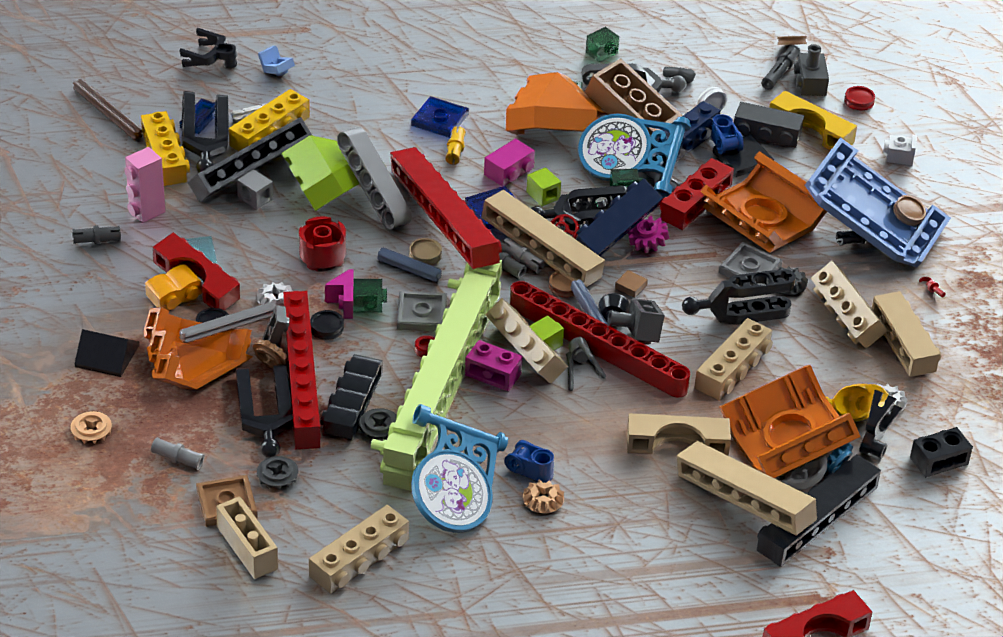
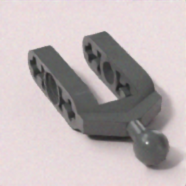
(676, 83)

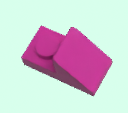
(341, 291)

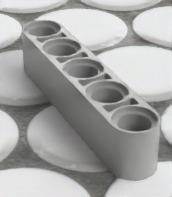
(374, 178)

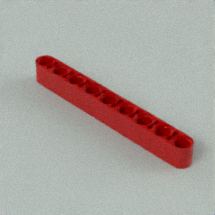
(603, 340)

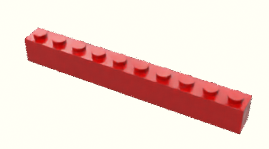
(445, 208)

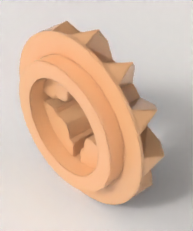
(93, 420)
(543, 504)

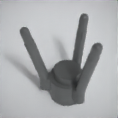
(581, 353)

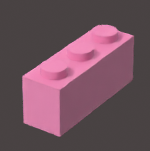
(145, 184)

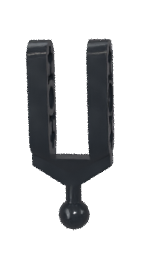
(204, 146)
(585, 209)
(747, 286)
(267, 425)

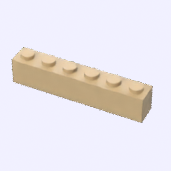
(542, 238)
(747, 487)

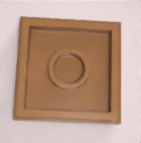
(220, 491)

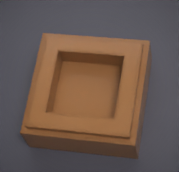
(631, 283)

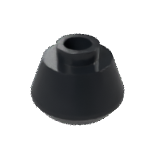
(613, 302)

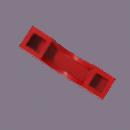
(218, 287)
(842, 615)

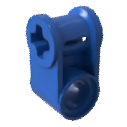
(725, 134)
(532, 461)

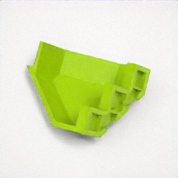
(320, 169)

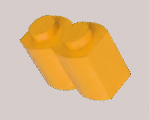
(174, 287)

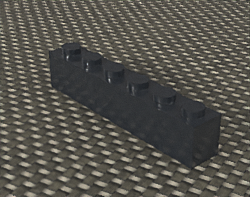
(248, 159)
(833, 498)

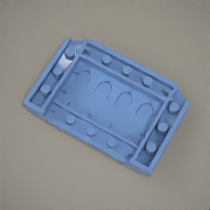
(866, 204)

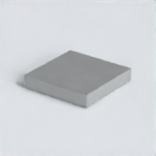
(748, 260)
(420, 310)

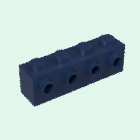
(701, 124)
(620, 218)

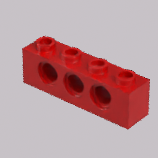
(687, 201)

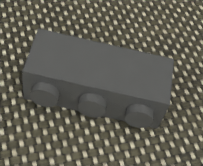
(769, 124)

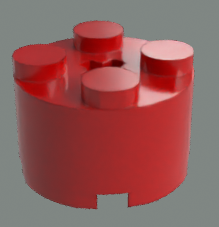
(322, 243)

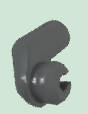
(687, 74)

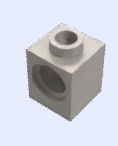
(255, 189)

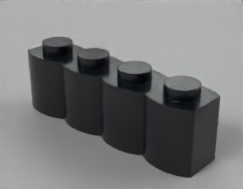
(352, 396)

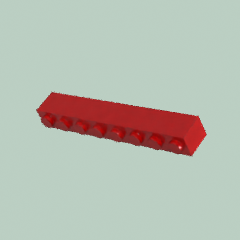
(302, 371)

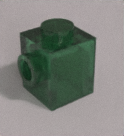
(602, 44)
(368, 295)

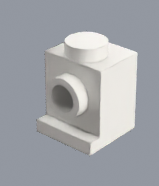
(900, 149)

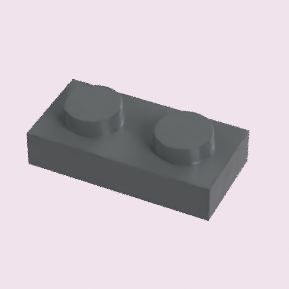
(276, 326)

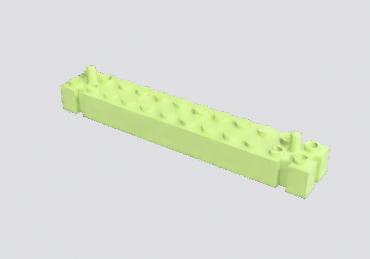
(439, 373)

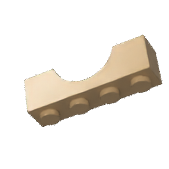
(526, 341)
(649, 431)

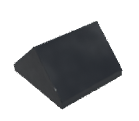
(104, 352)

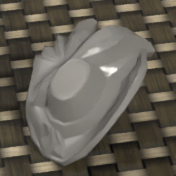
(806, 474)

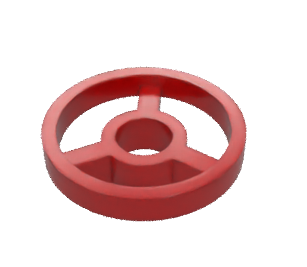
(562, 223)

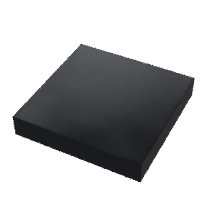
(742, 161)

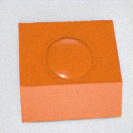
(767, 206)
(787, 423)

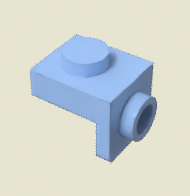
(273, 63)

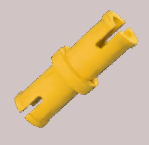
(455, 145)

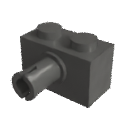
(812, 72)
(642, 320)

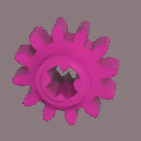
(649, 234)

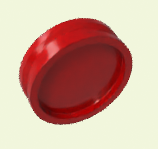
(859, 98)

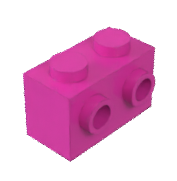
(493, 365)

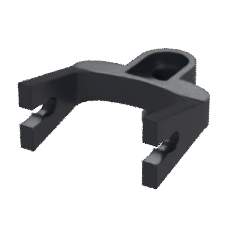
(221, 51)
(878, 425)

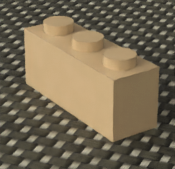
(247, 537)

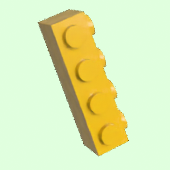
(268, 119)
(161, 138)

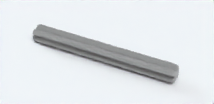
(228, 322)

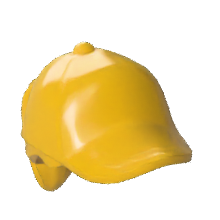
(856, 400)

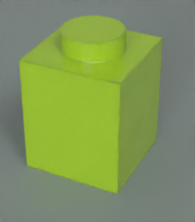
(543, 186)
(549, 331)

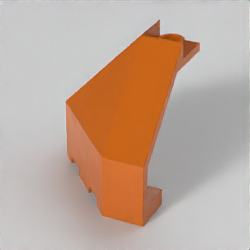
(552, 104)
(194, 362)

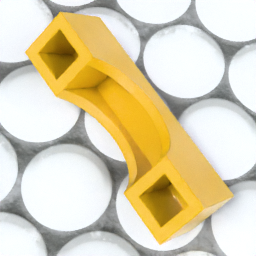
(825, 123)

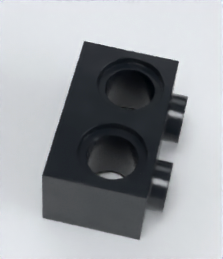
(941, 452)

